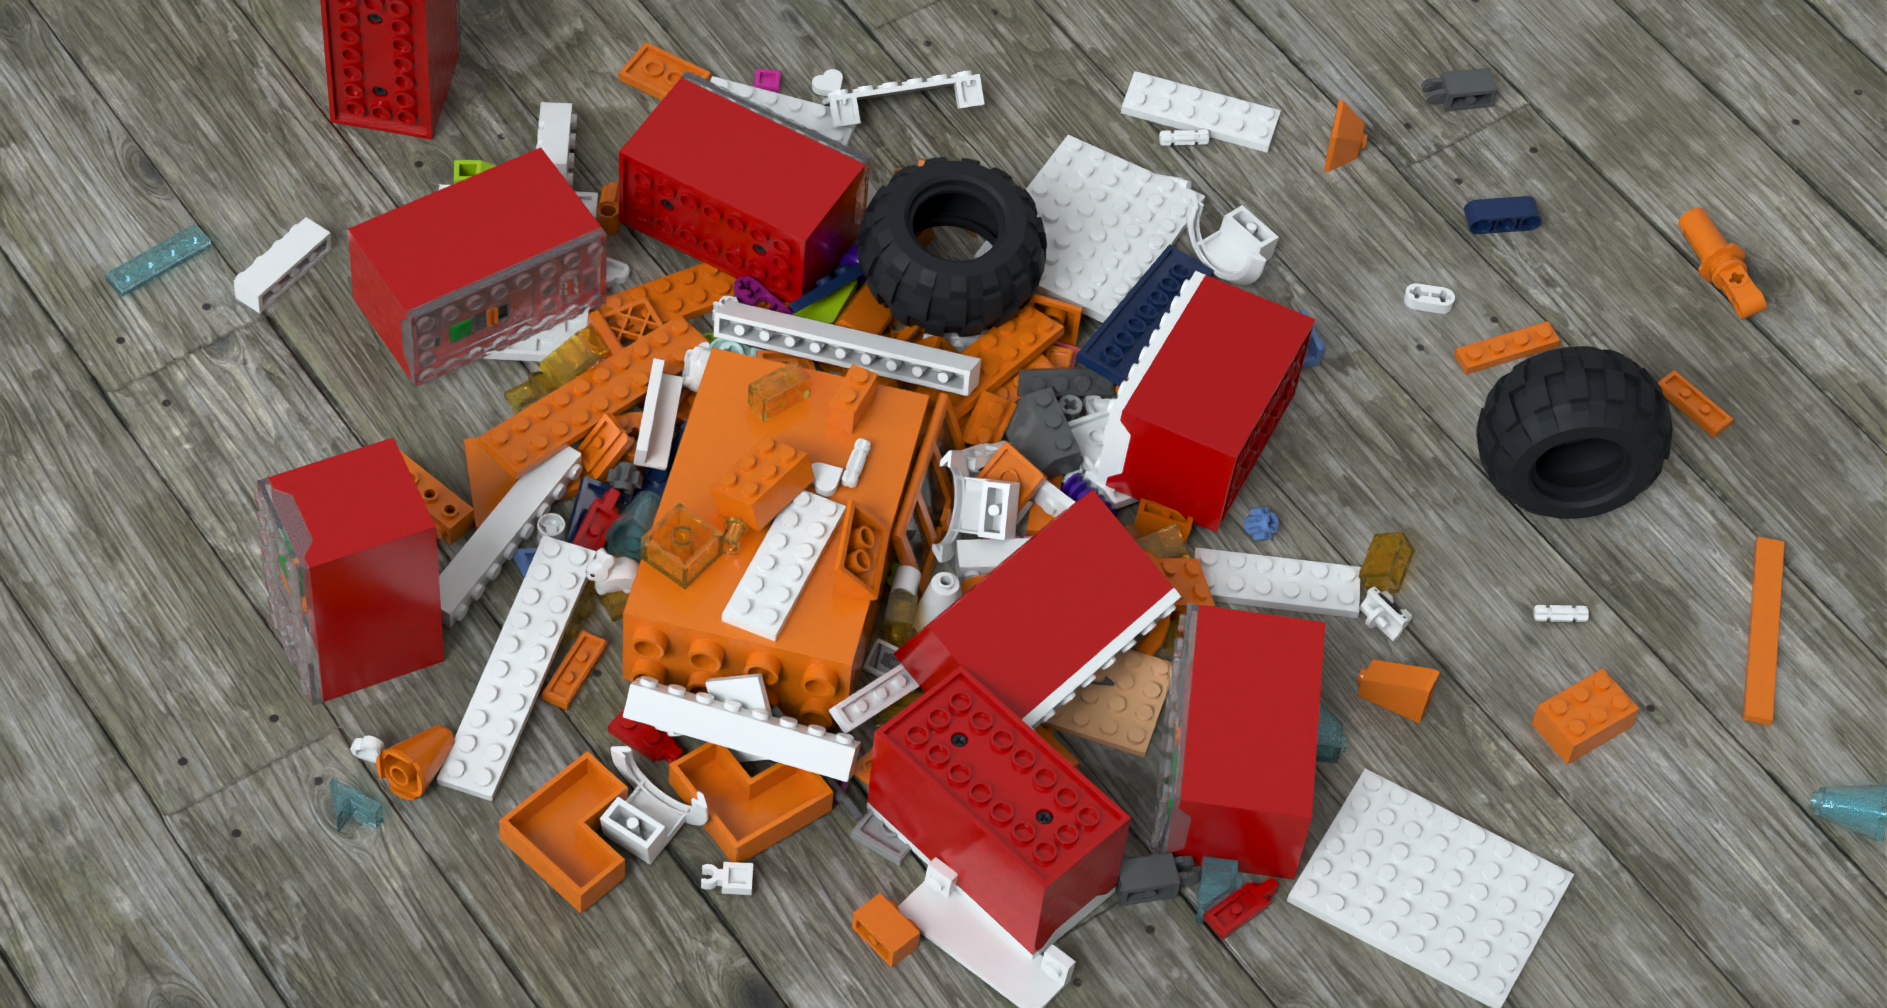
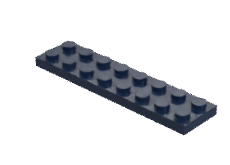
(1131, 324)

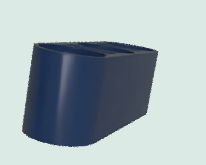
(1502, 215)

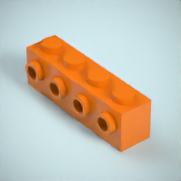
(449, 512)

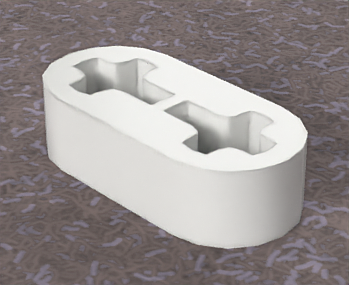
(1429, 298)

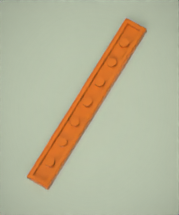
(1763, 631)

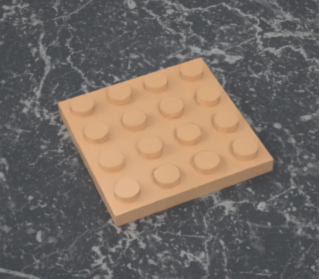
(1121, 713)

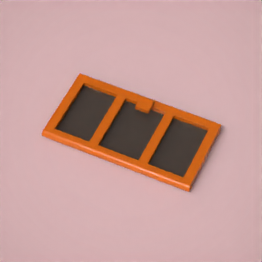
(929, 495)

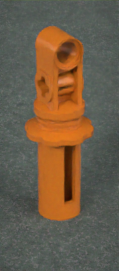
(1721, 263)

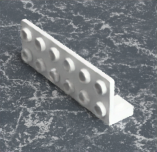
(845, 106)
(981, 947)

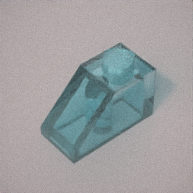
(1330, 736)
(1217, 881)

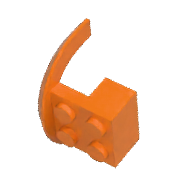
(1189, 582)

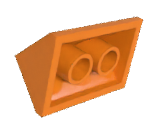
(865, 313)
(860, 554)

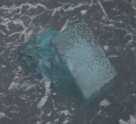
(350, 803)

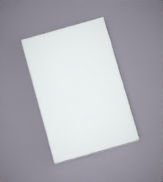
(746, 690)

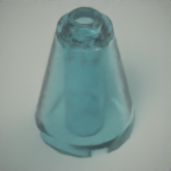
(632, 524)
(1854, 808)

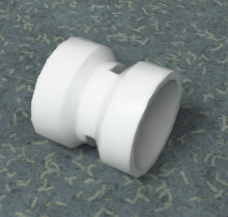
(551, 526)

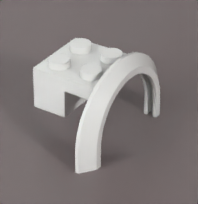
(1236, 250)
(979, 508)
(648, 815)

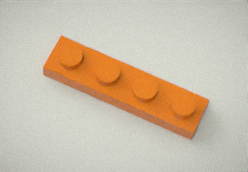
(1507, 347)

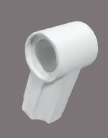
(906, 580)

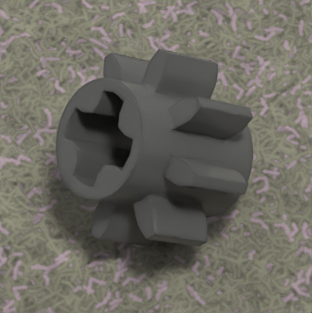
(625, 478)

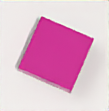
(767, 80)

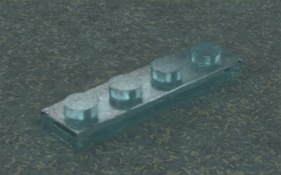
(158, 260)

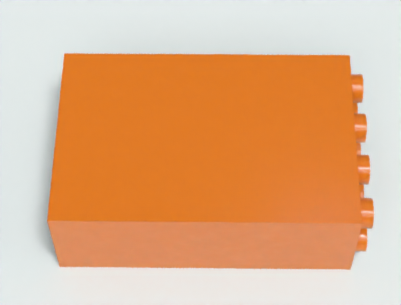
(827, 637)

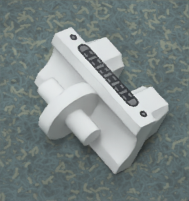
(1384, 614)

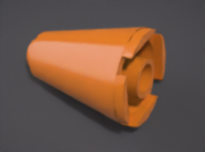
(415, 761)

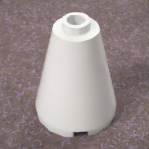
(938, 596)

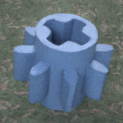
(1261, 523)

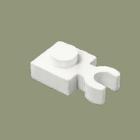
(734, 877)

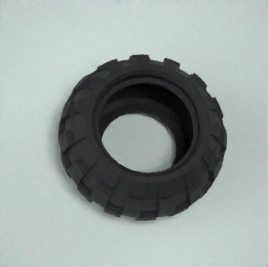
(945, 292)
(1574, 432)

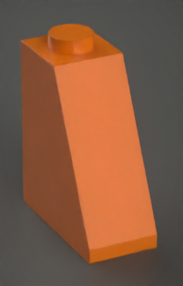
(1398, 687)

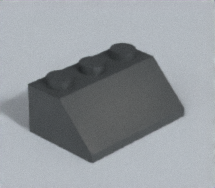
(1044, 434)

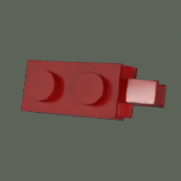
(597, 521)
(645, 739)
(1241, 907)

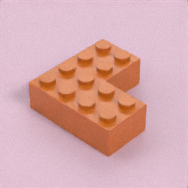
(744, 810)
(558, 827)

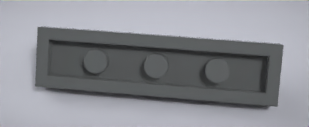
(1064, 381)

